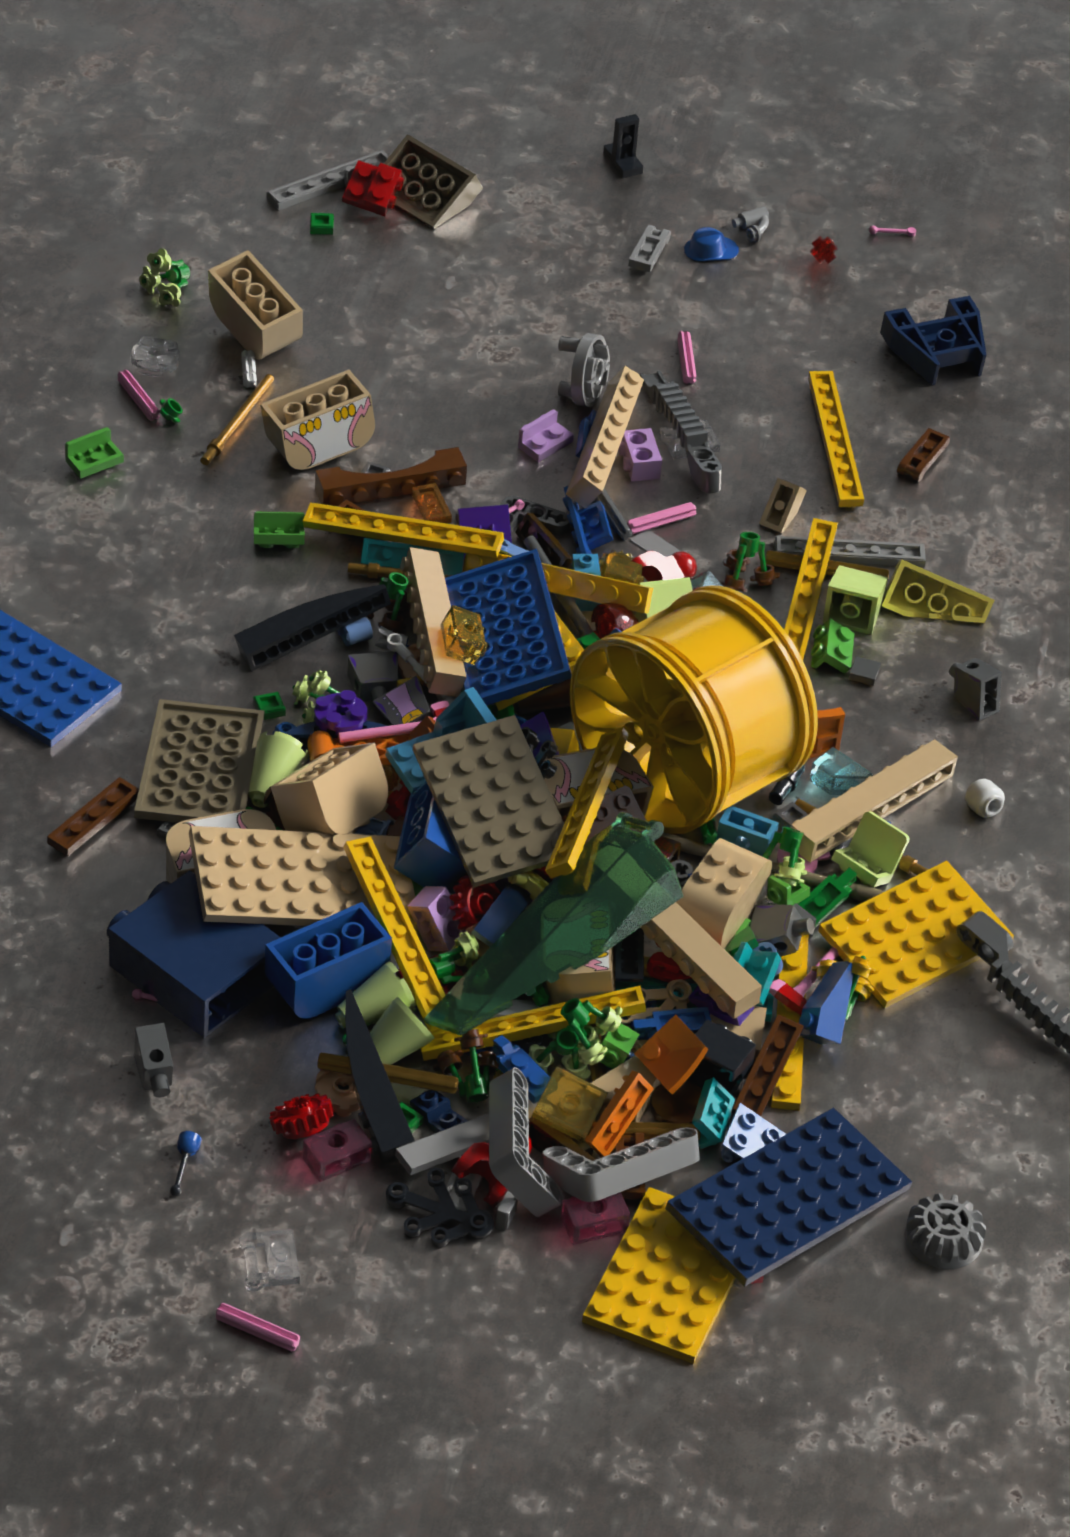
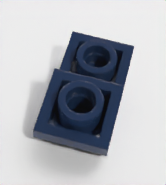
(436, 1111)

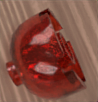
(612, 615)

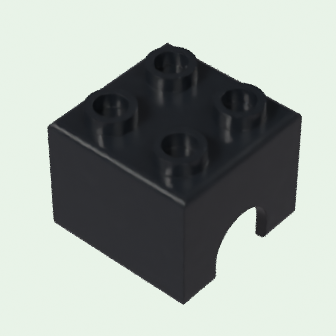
(727, 1058)

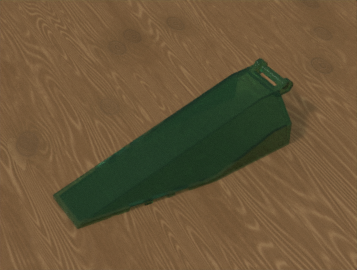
(576, 917)

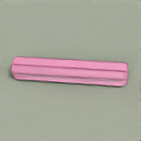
(686, 357)
(138, 395)
(662, 517)
(257, 1327)

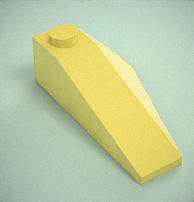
(928, 595)

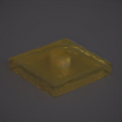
(569, 1104)

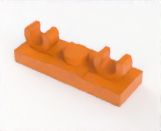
(619, 1113)

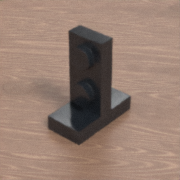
(624, 146)

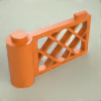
(321, 742)

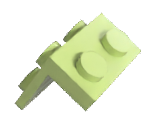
(873, 850)

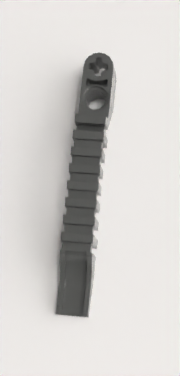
(669, 400)
(992, 945)

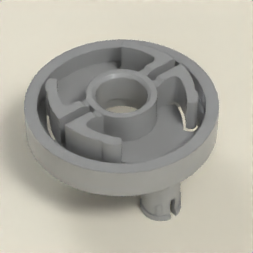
(588, 369)

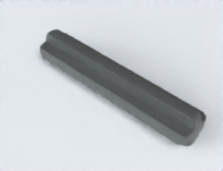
(614, 516)

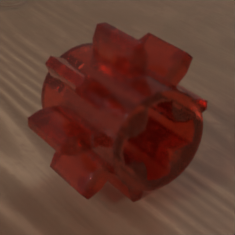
(824, 250)

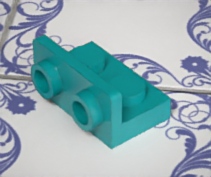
(760, 965)
(712, 1113)

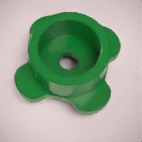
(170, 409)

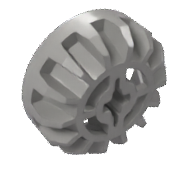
(938, 1236)

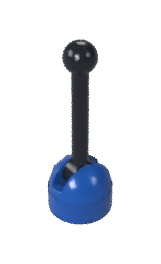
(188, 1145)

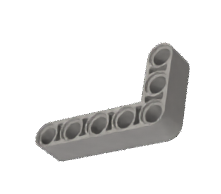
(510, 1146)
(622, 1169)

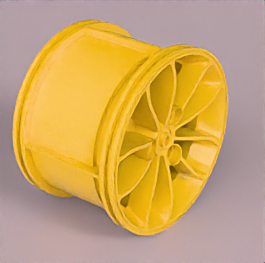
(707, 703)

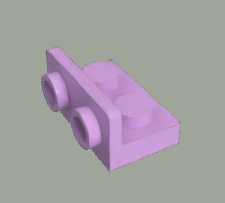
(544, 436)

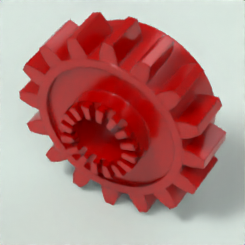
(471, 902)
(302, 1116)

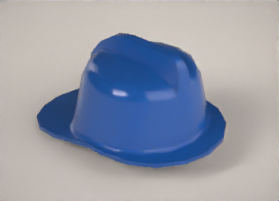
(709, 245)

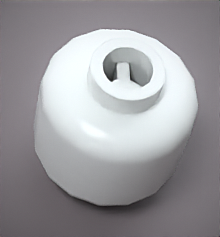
(984, 798)

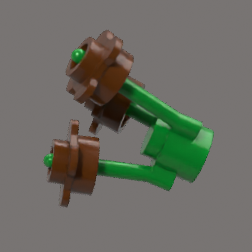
(738, 559)
(396, 587)
(449, 1062)

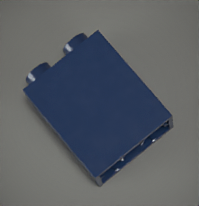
(189, 965)

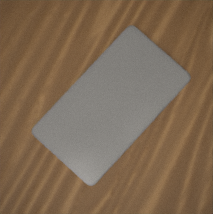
(650, 541)

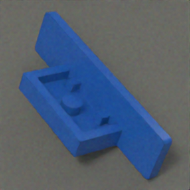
(589, 524)

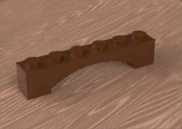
(335, 485)

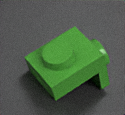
(784, 894)
(619, 1045)

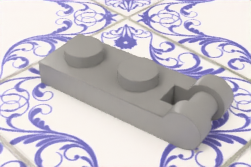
(649, 248)

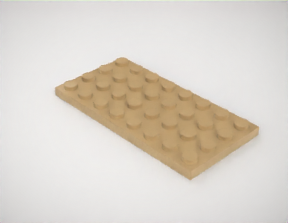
(283, 875)

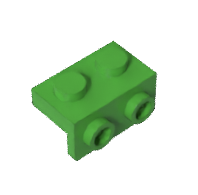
(92, 453)
(279, 528)
(833, 645)

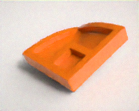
(829, 730)
(672, 1054)

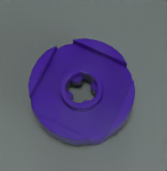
(328, 712)

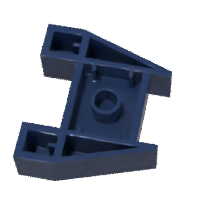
(937, 342)

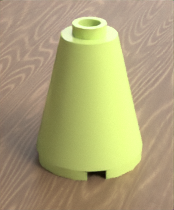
(274, 760)
(377, 994)
(399, 1033)

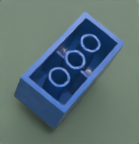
(425, 845)
(327, 959)

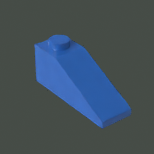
(827, 1006)

